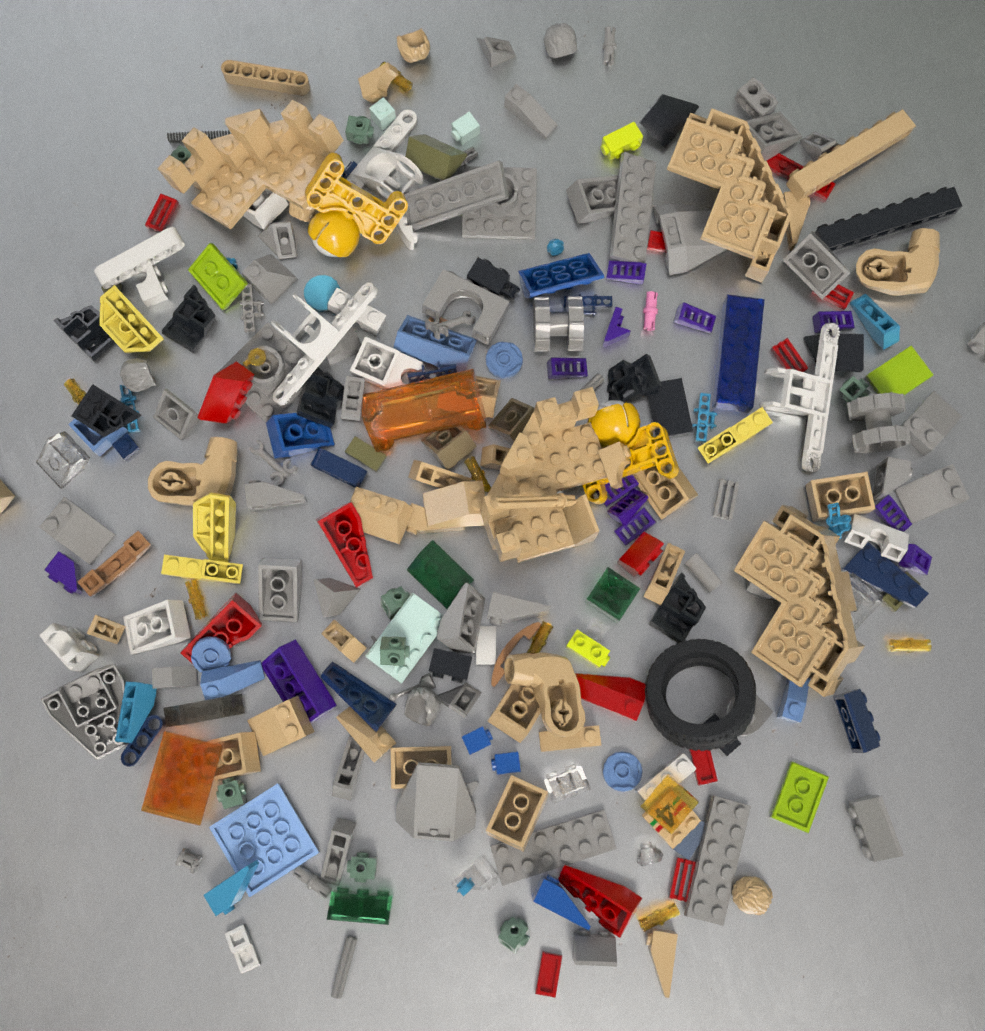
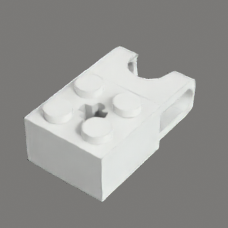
(391, 364)
(70, 646)

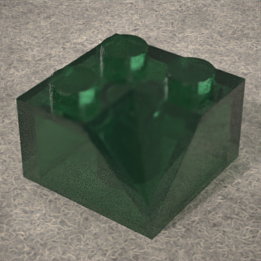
(612, 595)

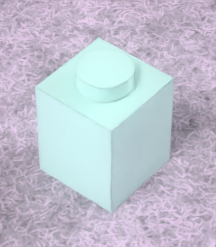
(382, 114)
(465, 128)

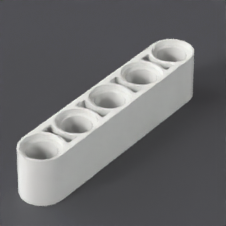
(139, 257)

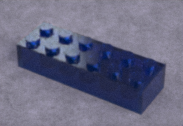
(738, 353)

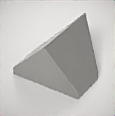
(496, 50)
(817, 144)
(280, 239)
(334, 595)
(460, 699)

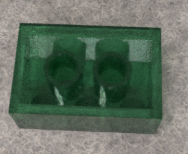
(439, 574)
(360, 906)

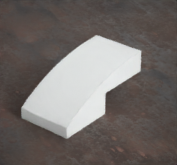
(486, 646)
(242, 948)

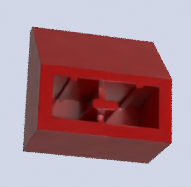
(640, 552)

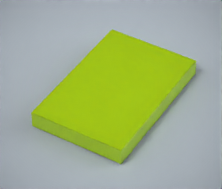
(217, 276)
(900, 373)
(799, 797)

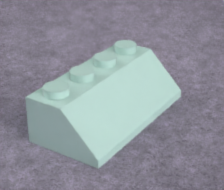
(419, 625)

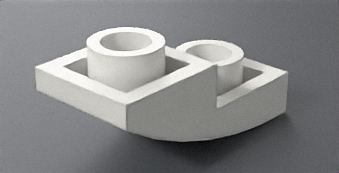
(406, 233)

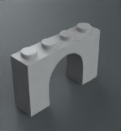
(450, 287)

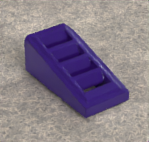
(641, 267)
(822, 317)
(685, 321)
(559, 374)
(627, 489)
(897, 512)
(622, 514)
(637, 516)

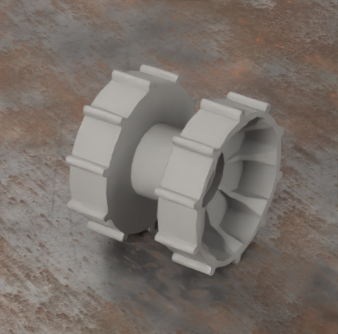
(558, 324)
(877, 414)

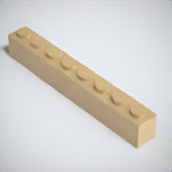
(850, 155)

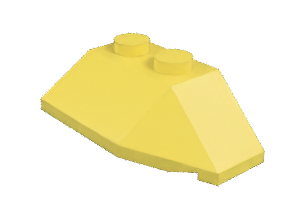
(126, 323)
(215, 525)

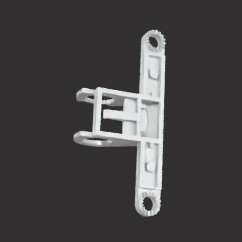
(382, 160)
(320, 340)
(814, 395)

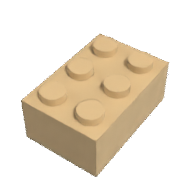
(850, 491)
(406, 758)
(517, 813)

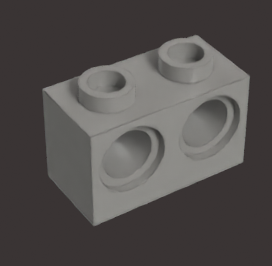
(753, 102)
(352, 398)

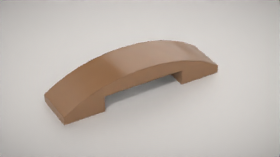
(115, 565)
(527, 633)

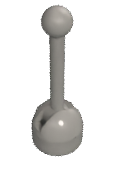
(425, 681)

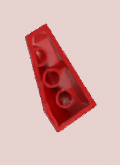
(345, 534)
(232, 623)
(613, 693)
(607, 900)

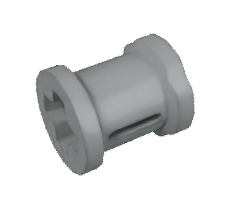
(188, 860)

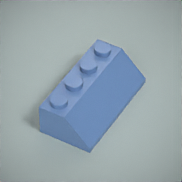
(420, 343)

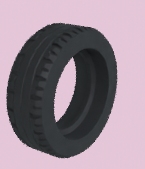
(700, 653)

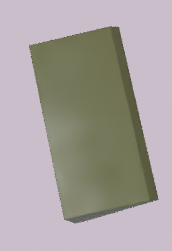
(434, 156)

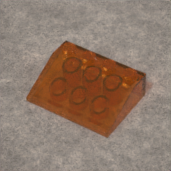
(182, 778)

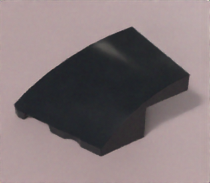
(667, 118)
(190, 321)
(85, 331)
(849, 355)
(632, 380)
(320, 398)
(103, 412)
(678, 611)

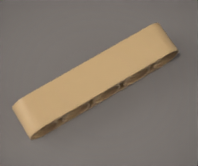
(272, 83)

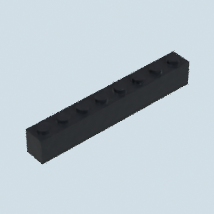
(890, 219)

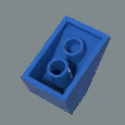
(296, 435)
(554, 898)

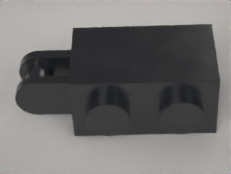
(494, 279)

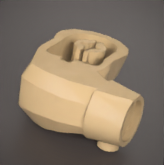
(900, 271)
(191, 481)
(554, 689)

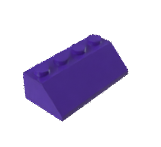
(295, 676)

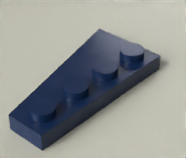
(885, 576)
(362, 698)

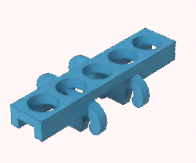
(125, 398)
(699, 426)
(840, 522)

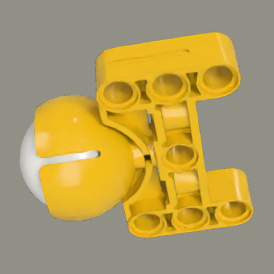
(340, 220)
(621, 423)

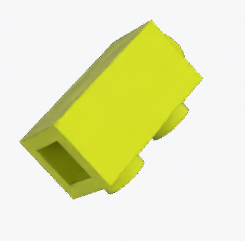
(621, 141)
(588, 649)

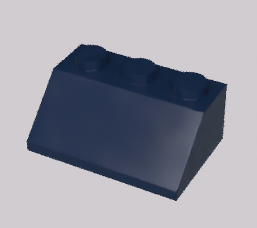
(857, 721)

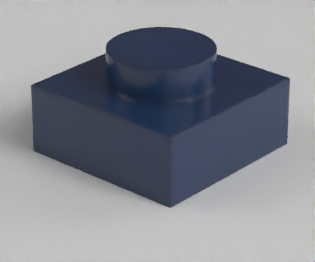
(126, 446)

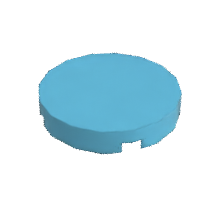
(319, 291)

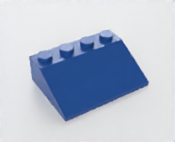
(559, 275)

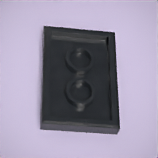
(670, 408)

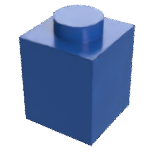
(477, 740)
(506, 763)

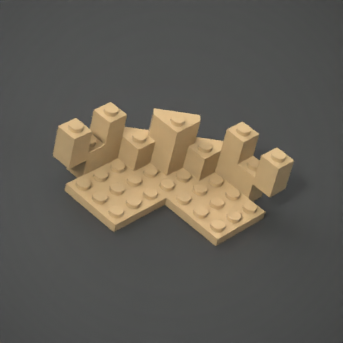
(254, 157)
(750, 206)
(541, 462)
(814, 619)

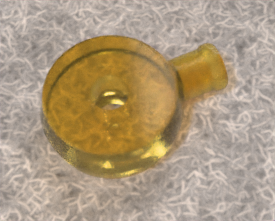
(252, 360)

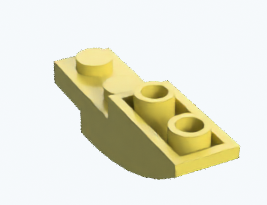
(735, 435)
(202, 569)

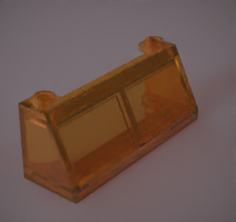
(423, 408)

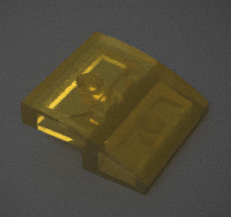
(669, 804)

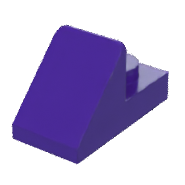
(614, 332)
(916, 560)

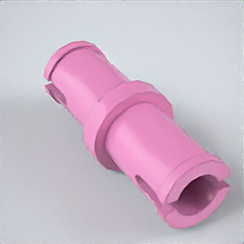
(650, 310)

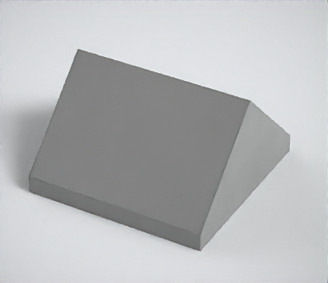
(175, 414)

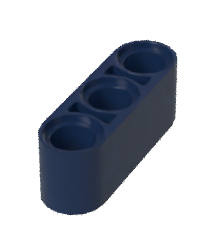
(339, 468)
(136, 747)

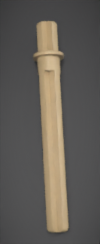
(512, 502)

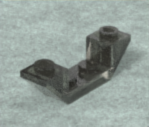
(204, 710)

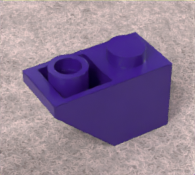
(66, 571)

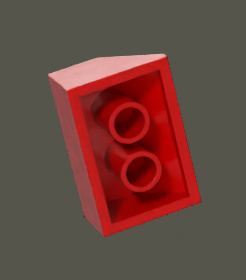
(226, 394)

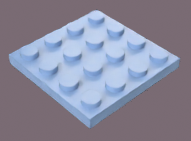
(266, 832)

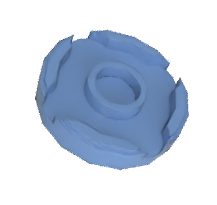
(504, 360)
(210, 654)
(622, 771)

